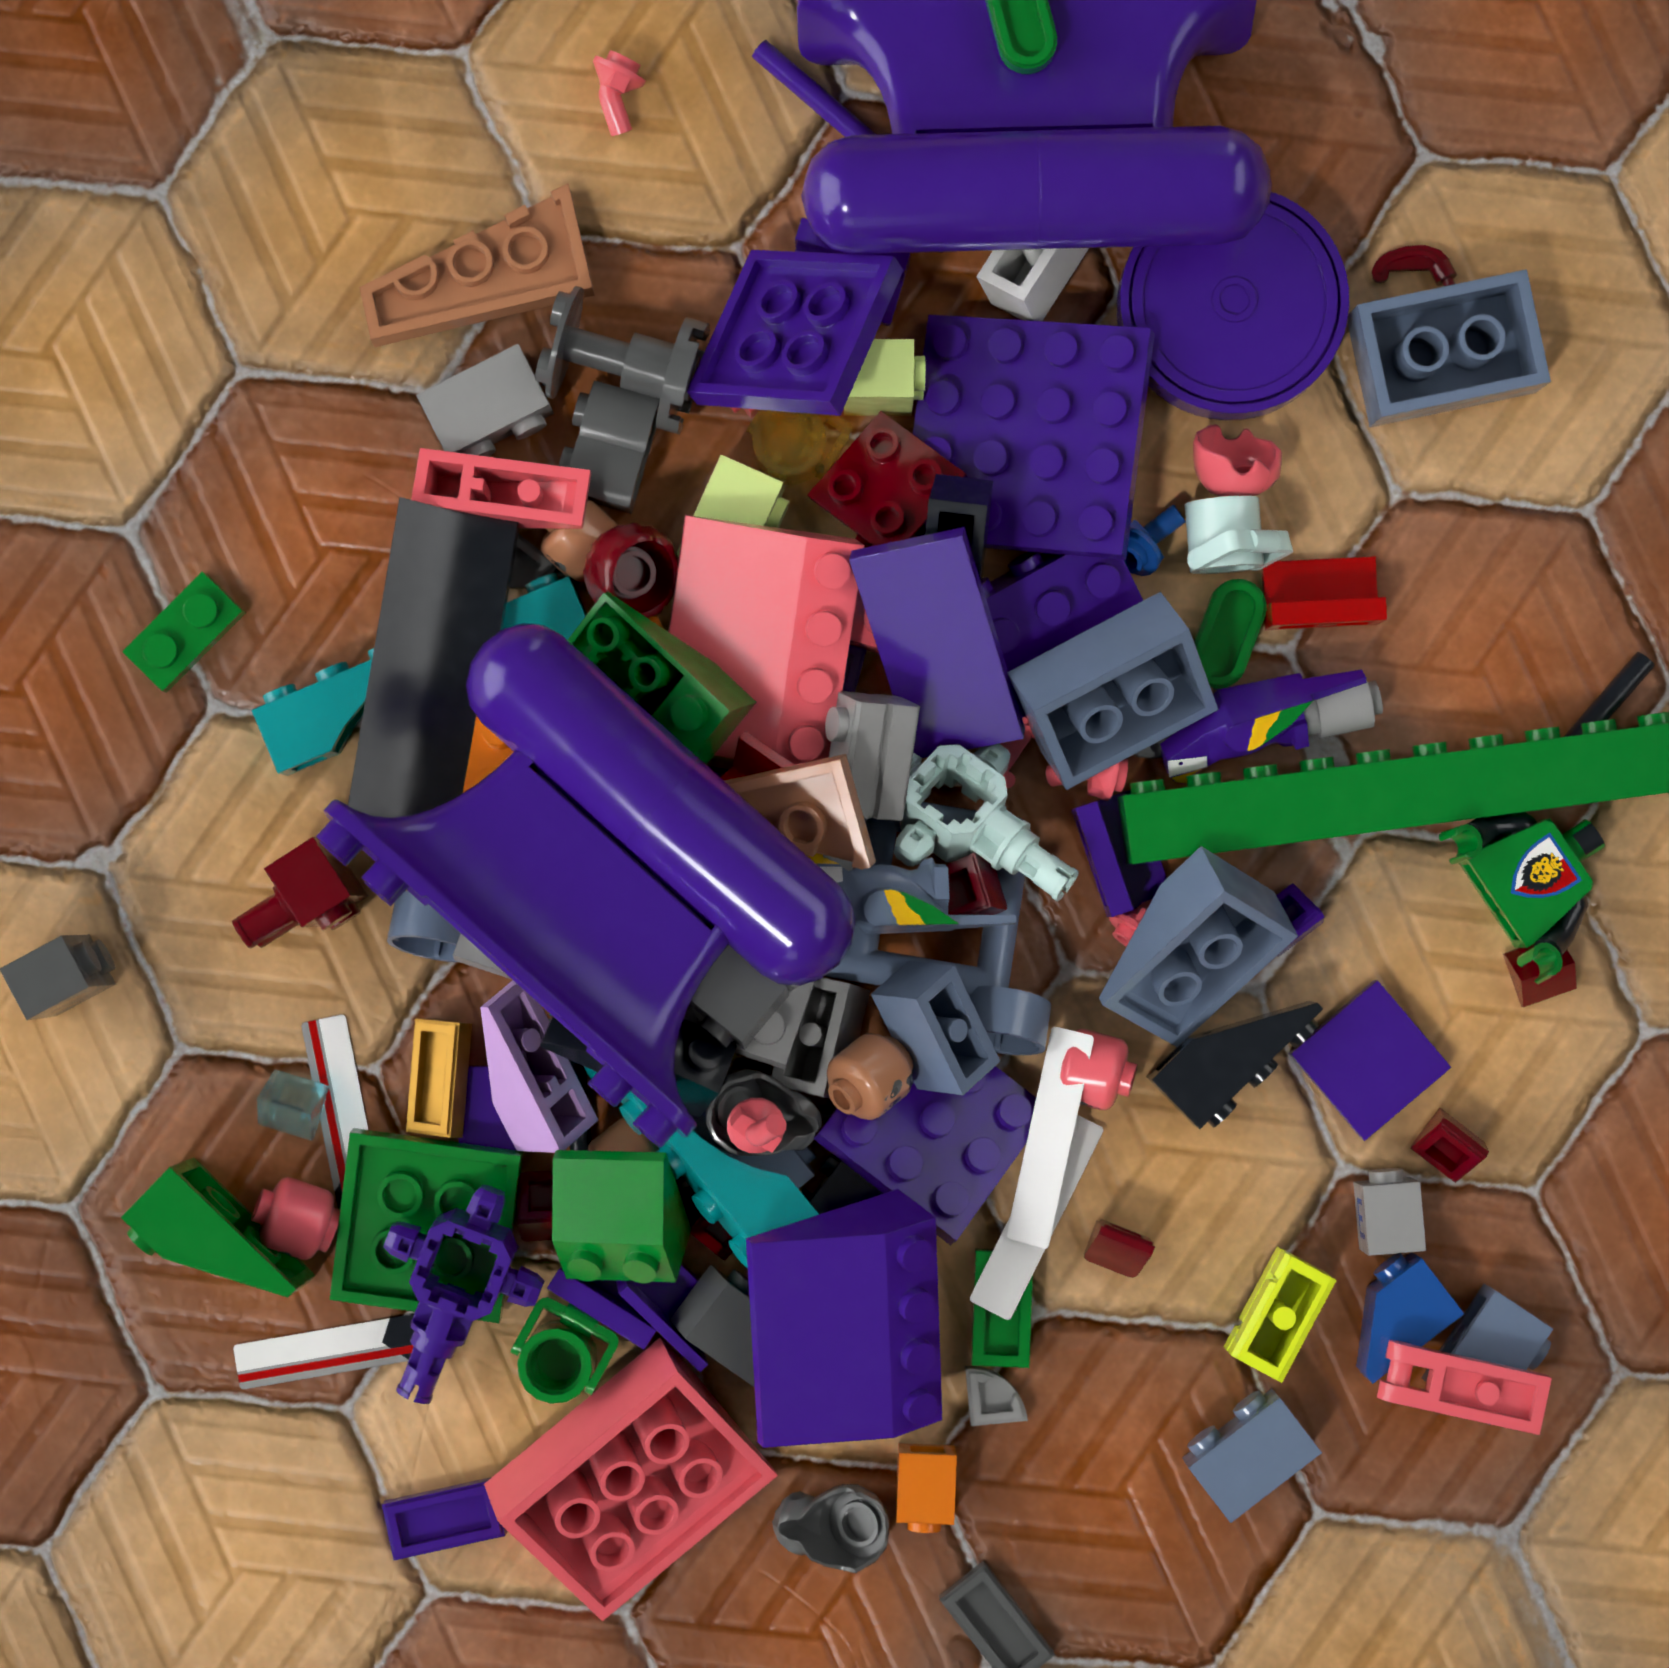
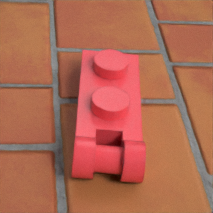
(1466, 1388)

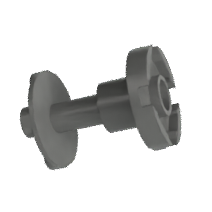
(644, 364)

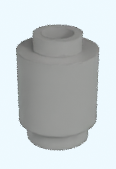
(1344, 711)

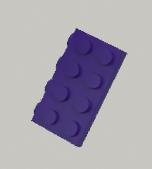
(1053, 600)

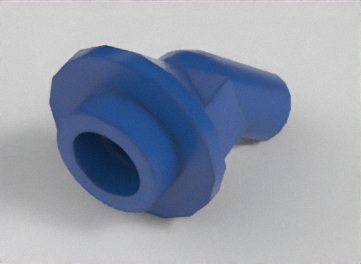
(1142, 551)

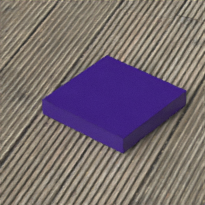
(1370, 1060)

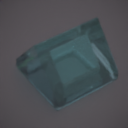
(291, 1104)

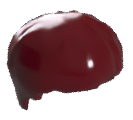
(634, 566)

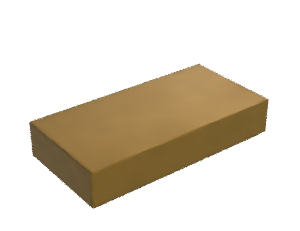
(438, 1077)

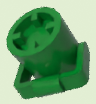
(561, 1353)

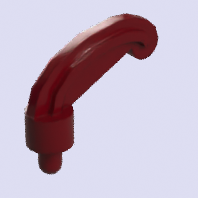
(1415, 259)

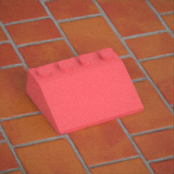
(775, 619)
(628, 1480)

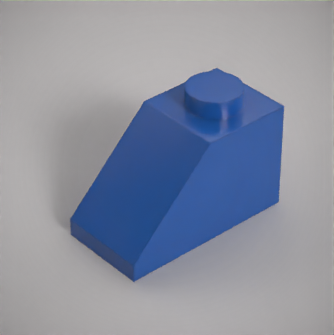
(1403, 1306)

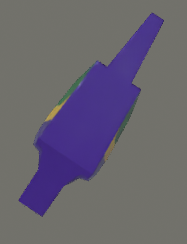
(1250, 720)

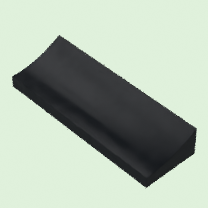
(437, 609)

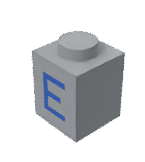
(1389, 1213)

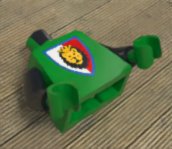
(1530, 880)

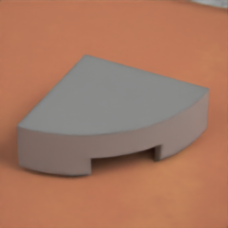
(992, 1398)

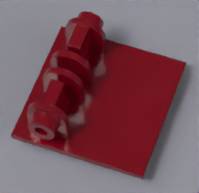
(882, 483)

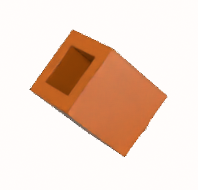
(926, 1486)

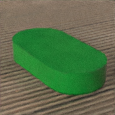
(1023, 33)
(1229, 631)

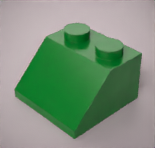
(618, 1216)

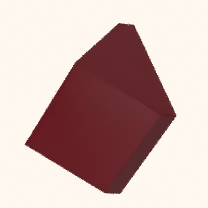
(1523, 978)
(1449, 1146)

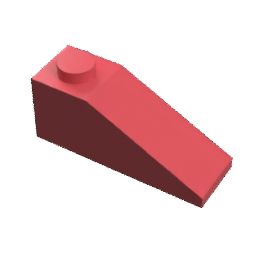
(503, 489)

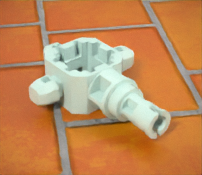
(991, 834)

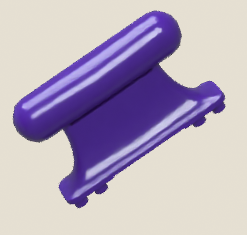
(1033, 157)
(602, 867)

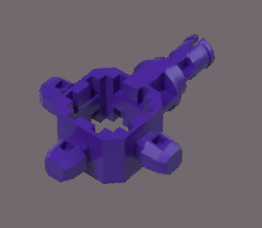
(447, 1310)

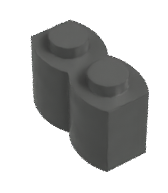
(613, 442)

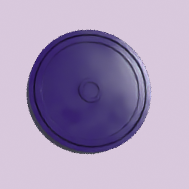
(1240, 319)

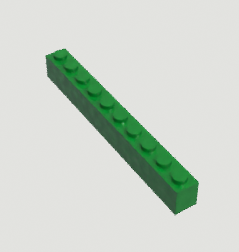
(1396, 793)

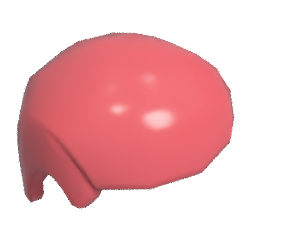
(1235, 465)

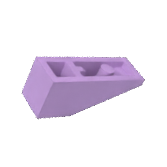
(530, 1085)

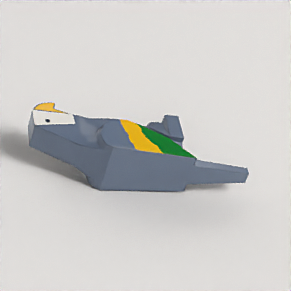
(902, 899)

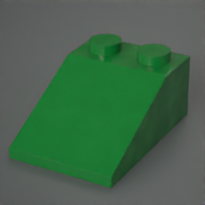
(205, 1227)

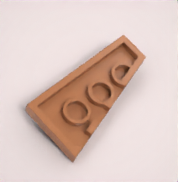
(484, 275)

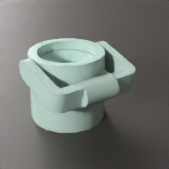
(1228, 536)

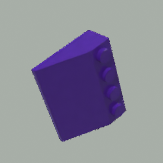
(846, 1324)

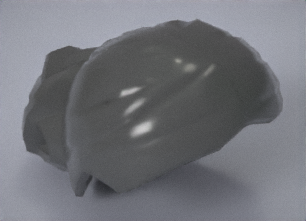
(798, 1111)
(836, 1529)

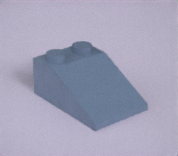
(1196, 947)

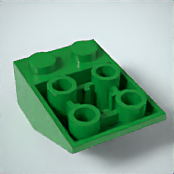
(663, 675)

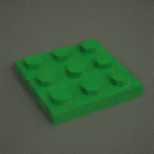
(414, 1182)

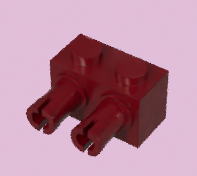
(308, 892)

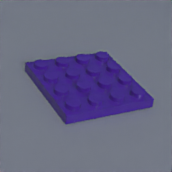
(1046, 419)

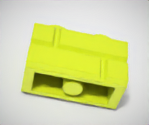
(1279, 1314)

